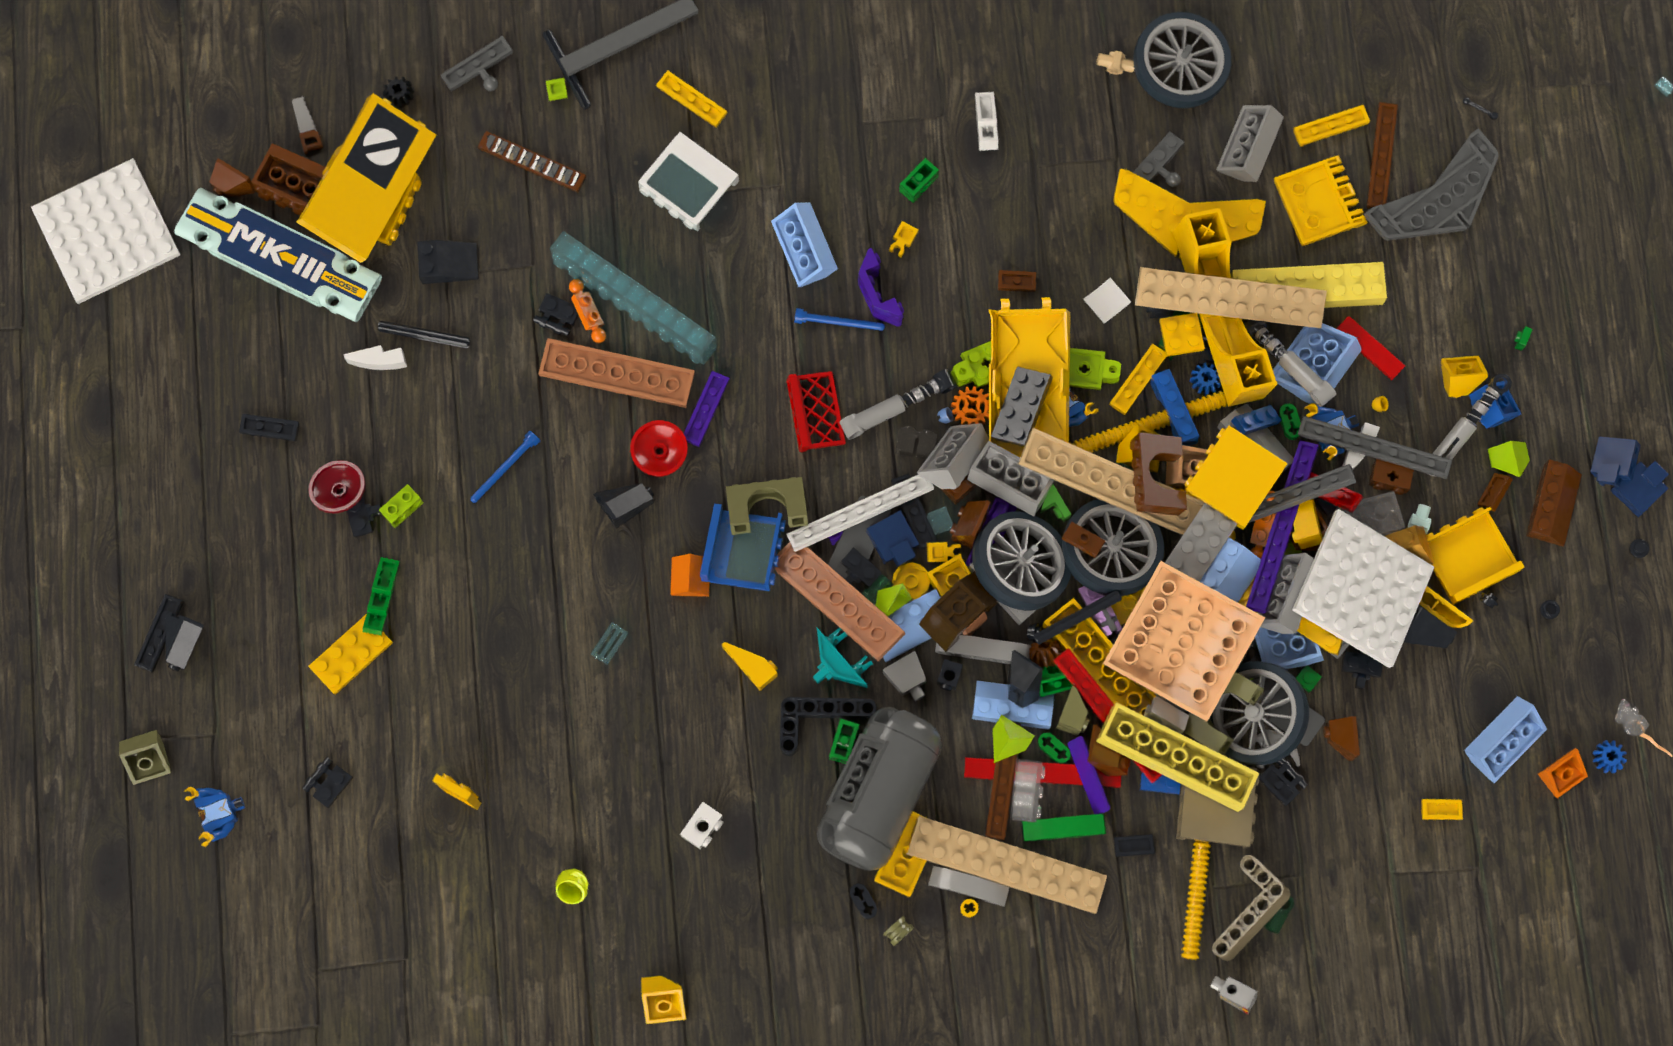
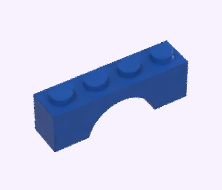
(1178, 414)

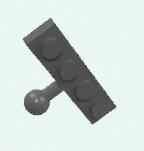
(478, 64)
(1159, 158)

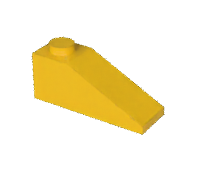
(1307, 526)
(754, 666)

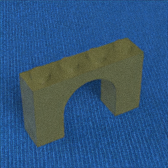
(744, 496)
(1206, 732)

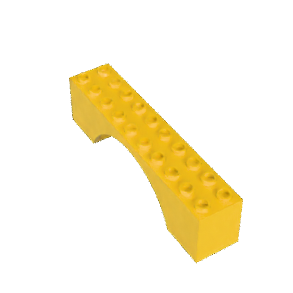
(1240, 362)

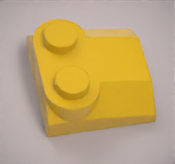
(948, 574)

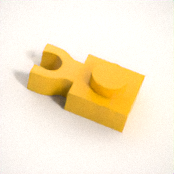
(904, 237)
(939, 551)

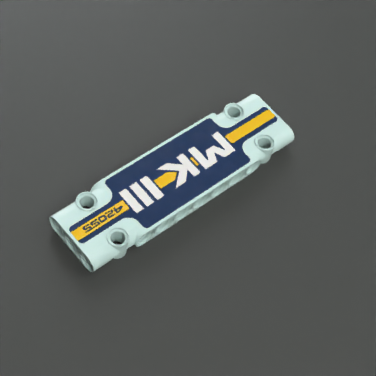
(278, 254)

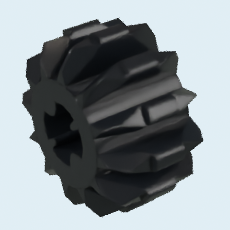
(395, 86)

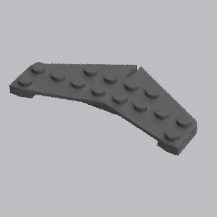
(1437, 207)

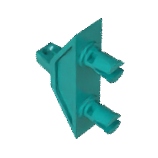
(833, 663)

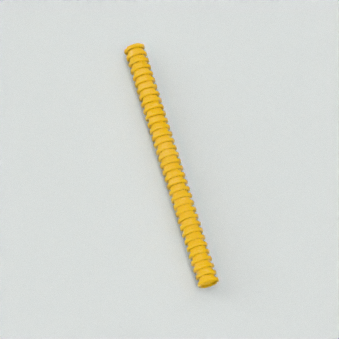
(1154, 422)
(1196, 899)

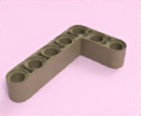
(1254, 910)

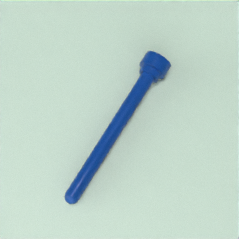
(803, 316)
(529, 441)

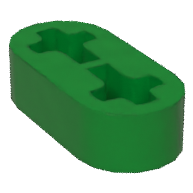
(1285, 422)
(1051, 751)

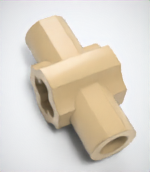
(1115, 62)

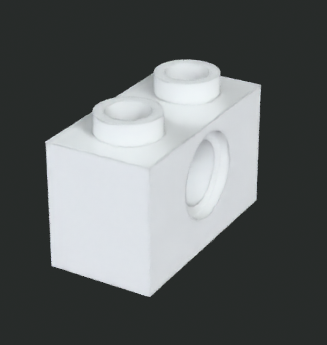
(703, 814)

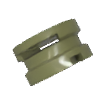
(898, 931)

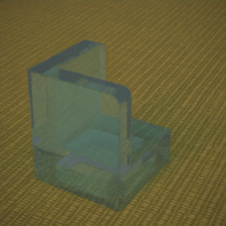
(940, 520)

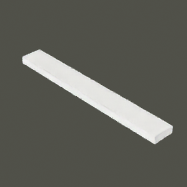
(859, 512)

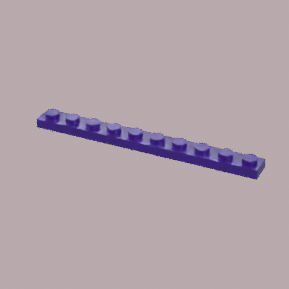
(1280, 532)

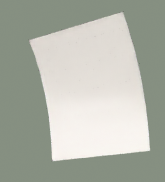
(1107, 300)

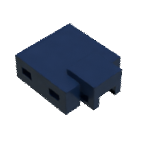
(1615, 460)
(1643, 489)
(893, 539)

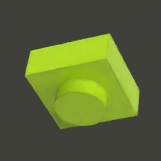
(556, 89)

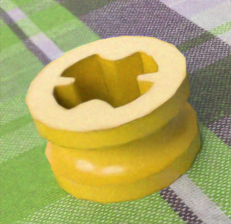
(967, 902)

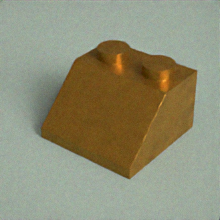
(1414, 541)

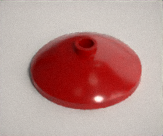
(656, 436)

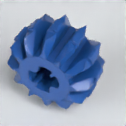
(1198, 377)
(1615, 763)

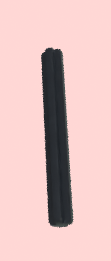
(572, 80)
(423, 334)
(1077, 617)

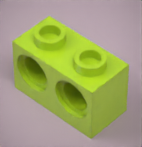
(401, 506)

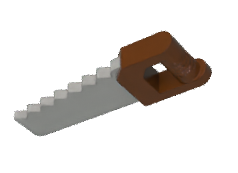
(306, 126)

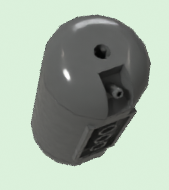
(879, 788)

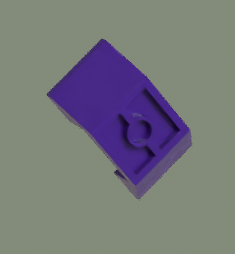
(888, 311)

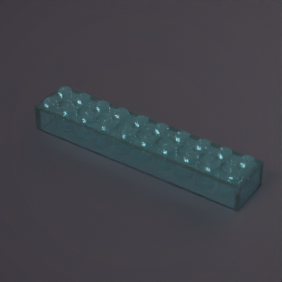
(633, 298)

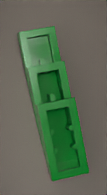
(381, 596)
(1064, 827)

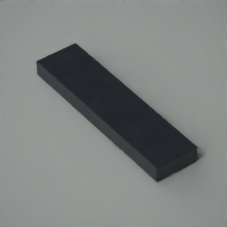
(917, 518)
(156, 637)

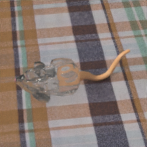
(1633, 723)

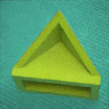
(1509, 457)
(892, 598)
(1009, 739)

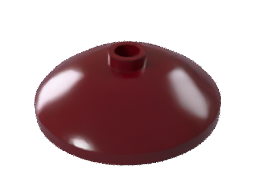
(331, 480)

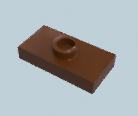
(1495, 491)
(1083, 539)

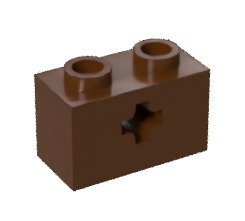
(1401, 477)

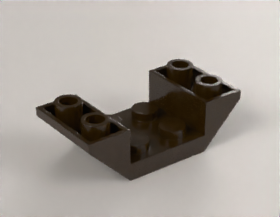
(957, 611)

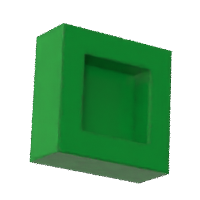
(1522, 338)
(1308, 678)

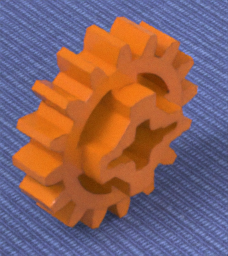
(966, 401)

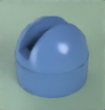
(945, 415)

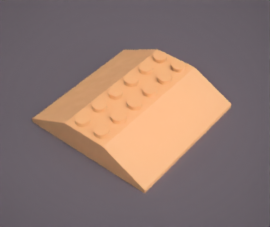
(1184, 641)

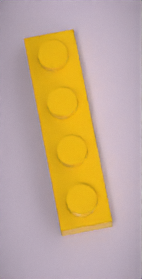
(691, 99)
(1331, 125)
(1138, 379)

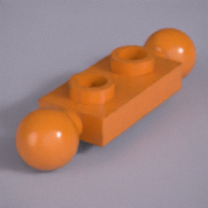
(587, 311)
(1261, 532)

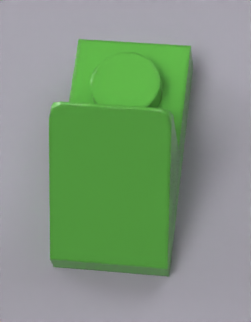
(1054, 499)

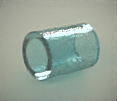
(1664, 86)

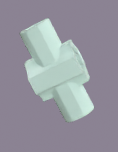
(1421, 518)

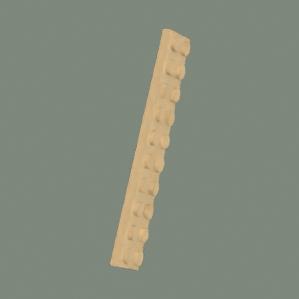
(1230, 297)
(1096, 477)
(1007, 865)

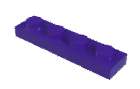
(705, 408)

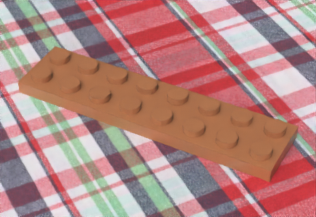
(616, 373)
(838, 600)

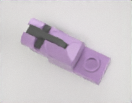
(1105, 619)

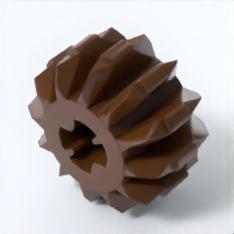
(1045, 653)

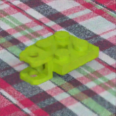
(1098, 366)
(971, 367)

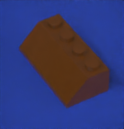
(1554, 503)

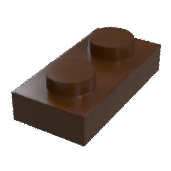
(1016, 281)

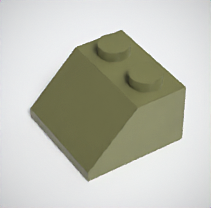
(1074, 714)
(144, 757)

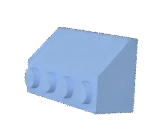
(804, 244)
(1232, 570)
(908, 619)
(992, 702)
(1506, 739)

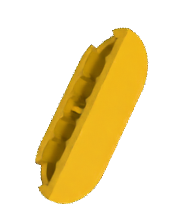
(1443, 609)

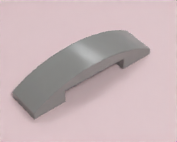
(969, 885)

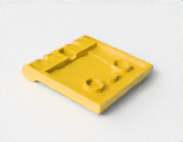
(1317, 201)

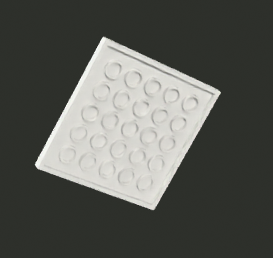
(105, 231)
(1363, 588)

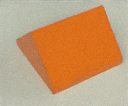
(686, 576)
(1564, 773)

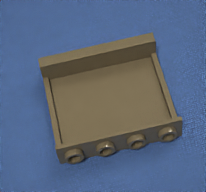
(1213, 822)

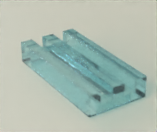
(600, 657)

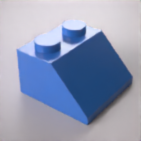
(1501, 410)

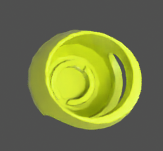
(571, 886)

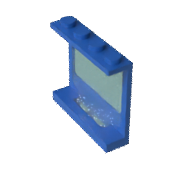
(744, 558)

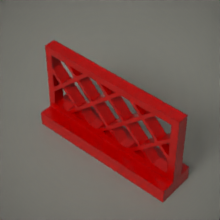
(799, 414)

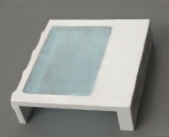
(687, 181)

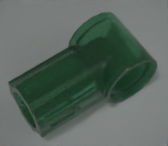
(880, 583)
(1276, 922)

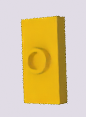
(1441, 809)

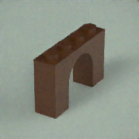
(1148, 494)

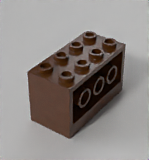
(287, 179)

